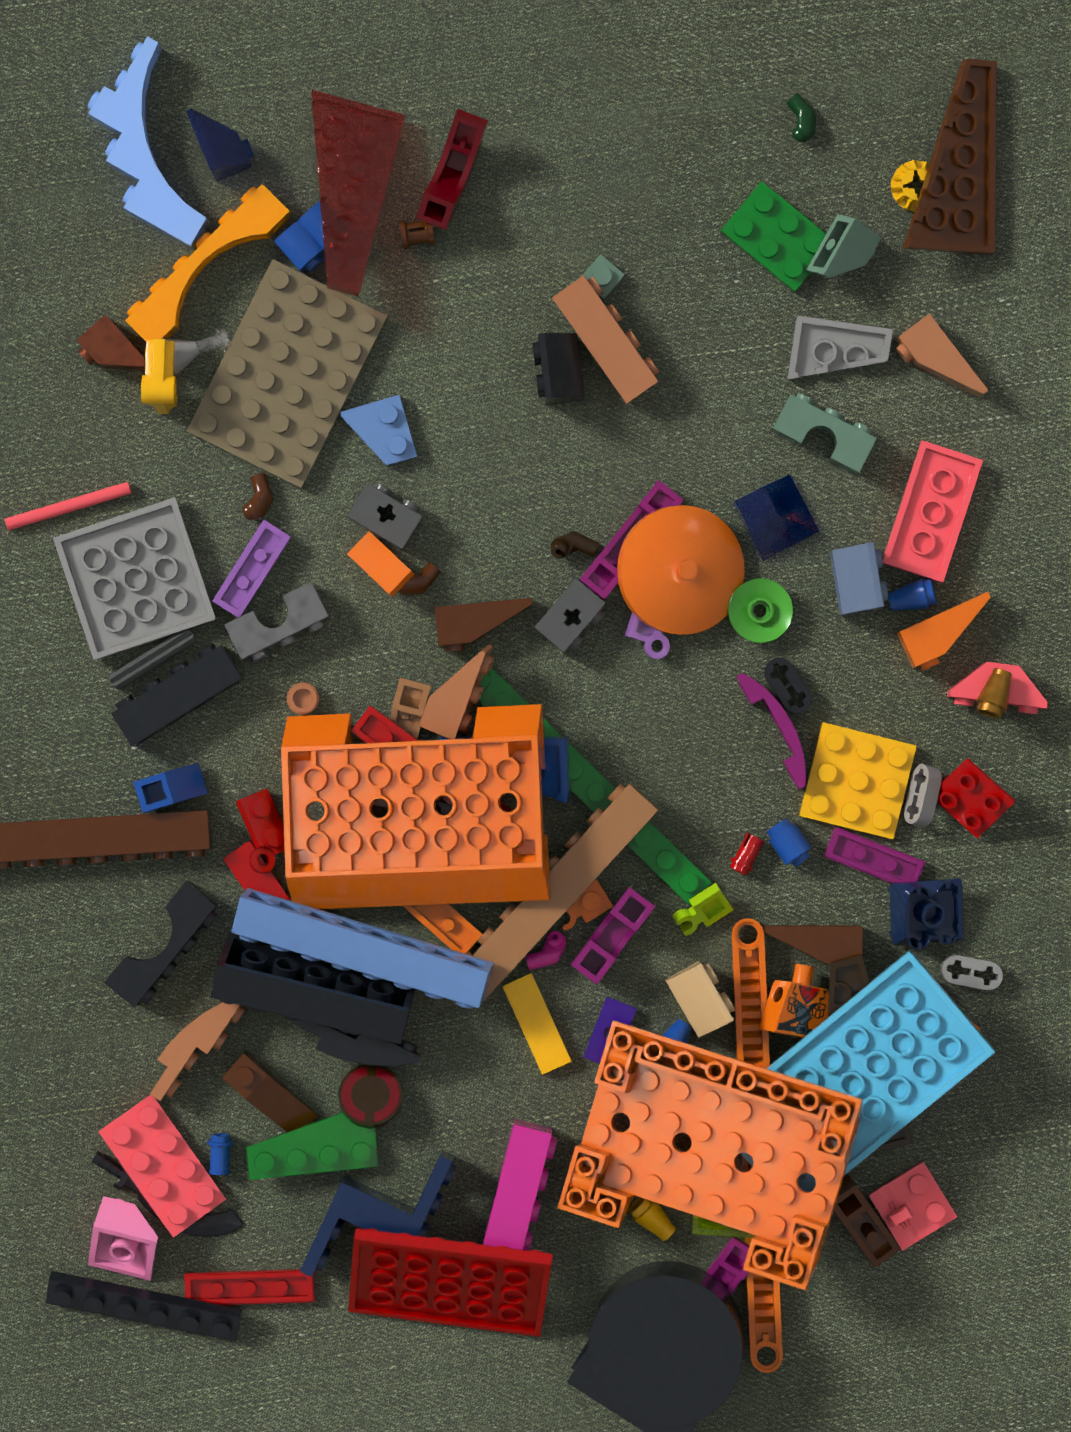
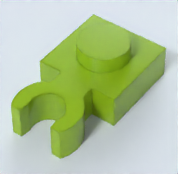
(706, 907)

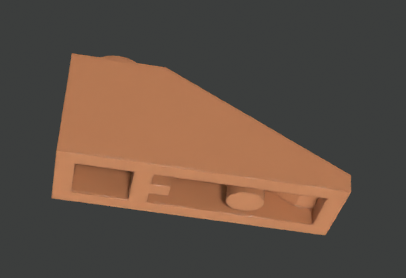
(934, 352)

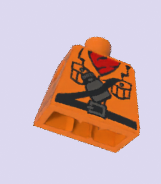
(796, 1005)

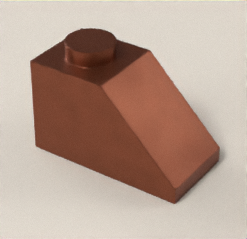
(109, 347)

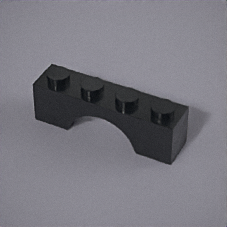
(188, 912)

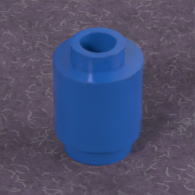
(789, 842)

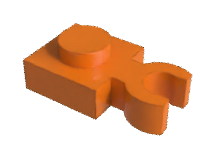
(588, 905)

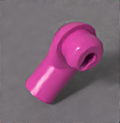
(550, 953)

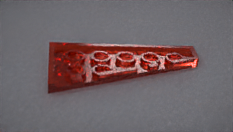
(353, 169)

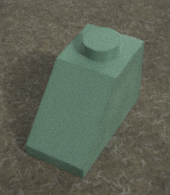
(844, 248)

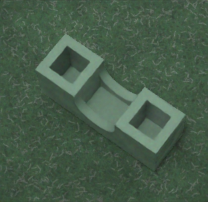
(851, 442)

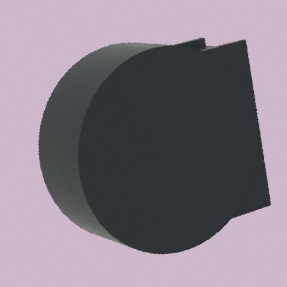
(662, 1347)

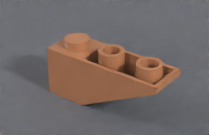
(451, 704)

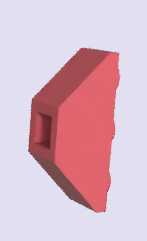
(1021, 694)

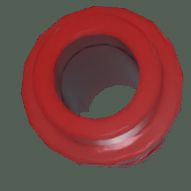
(746, 854)

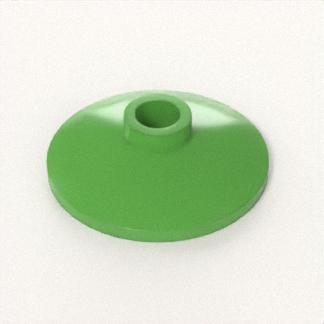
(777, 610)

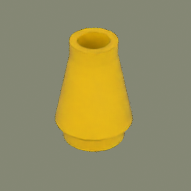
(652, 1218)

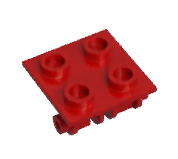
(973, 798)

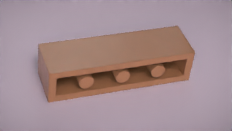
(605, 338)

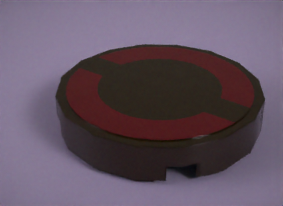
(370, 1096)

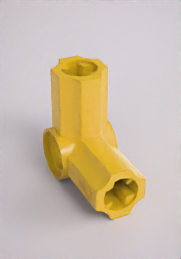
(159, 382)

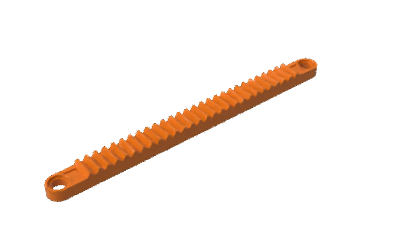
(753, 1048)

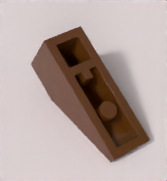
(469, 622)
(821, 941)
(268, 1093)
(864, 1223)

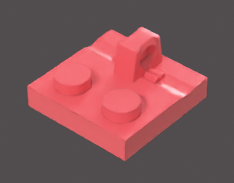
(912, 1205)

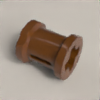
(416, 233)

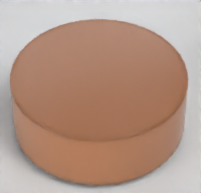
(303, 698)

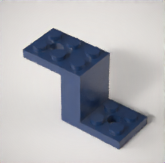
(378, 1211)

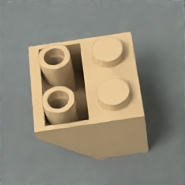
(700, 999)

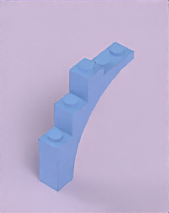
(131, 155)

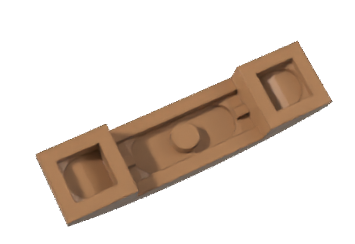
(408, 710)

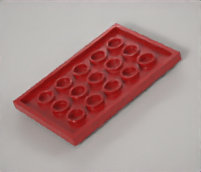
(449, 1282)

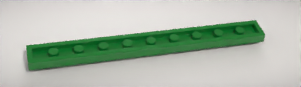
(594, 792)

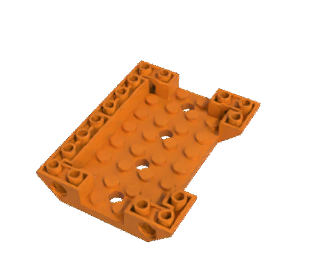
(414, 850)
(726, 1112)

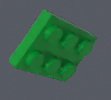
(775, 236)

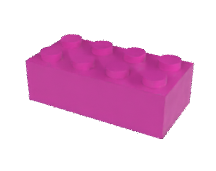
(518, 1185)

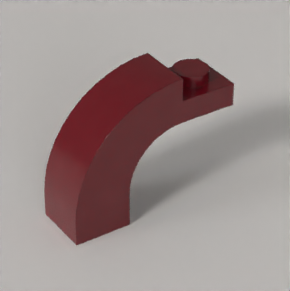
(453, 170)

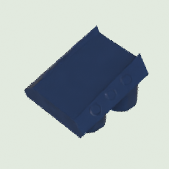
(926, 912)

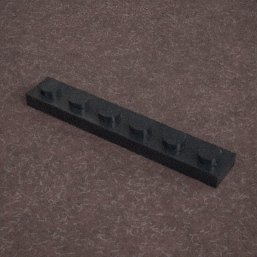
(143, 1306)

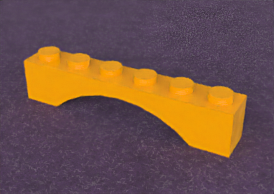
(254, 219)

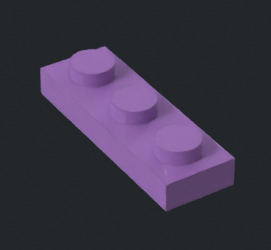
(252, 569)

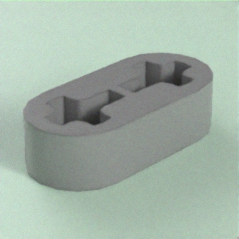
(922, 795)
(971, 980)

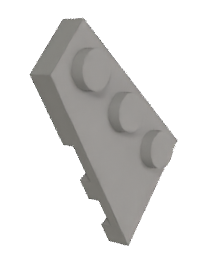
(835, 345)

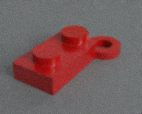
(264, 828)

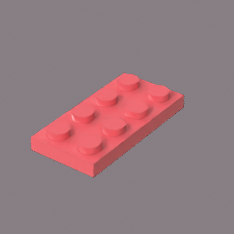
(932, 511)
(162, 1165)

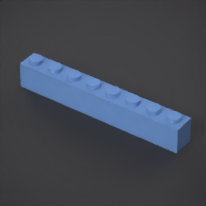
(362, 948)

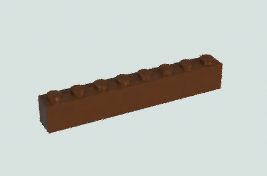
(105, 836)

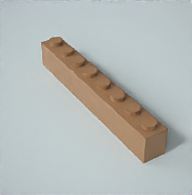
(568, 877)

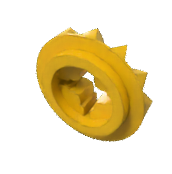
(902, 177)

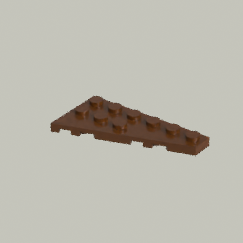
(960, 184)

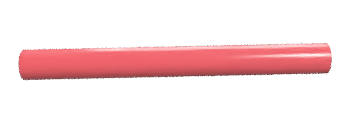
(68, 506)

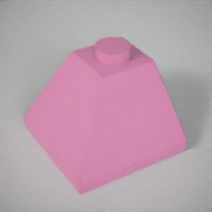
(122, 1240)

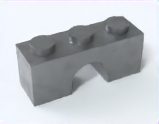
(304, 613)

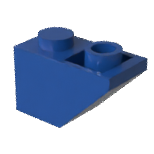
(170, 787)

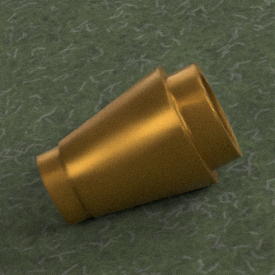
(995, 694)

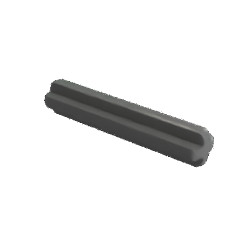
(152, 658)

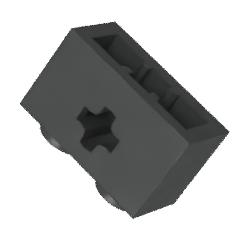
(396, 532)
(553, 625)

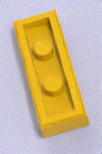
(536, 1023)

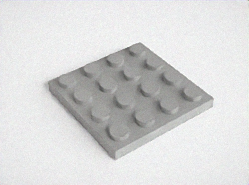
(134, 578)

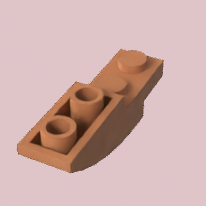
(203, 1033)

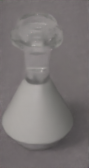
(188, 350)

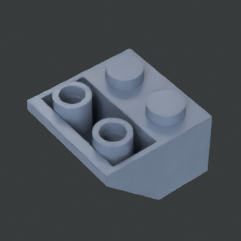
(858, 579)

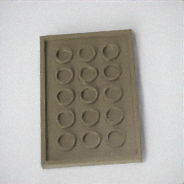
(287, 374)

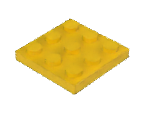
(857, 780)

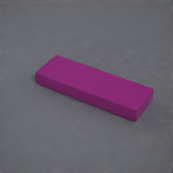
(873, 858)

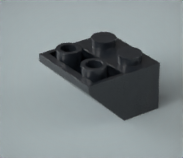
(560, 368)

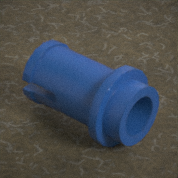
(219, 1153)

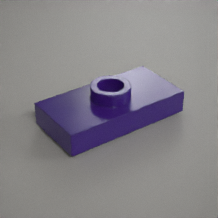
(611, 1010)

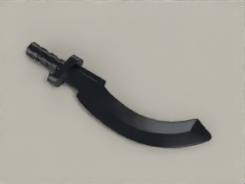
(206, 1226)

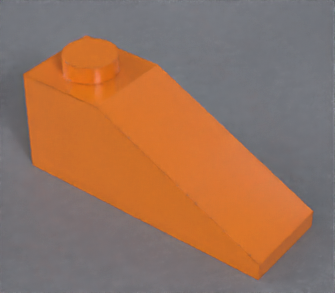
(935, 635)

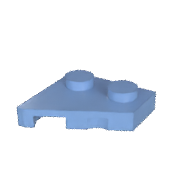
(383, 429)

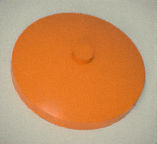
(680, 569)

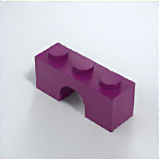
(612, 935)

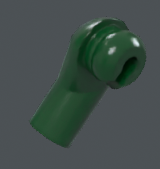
(806, 118)

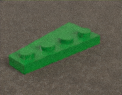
(314, 1148)

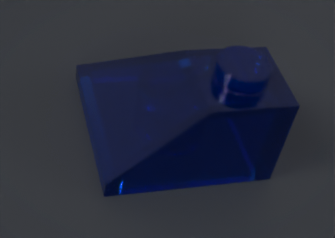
(221, 146)
(775, 517)

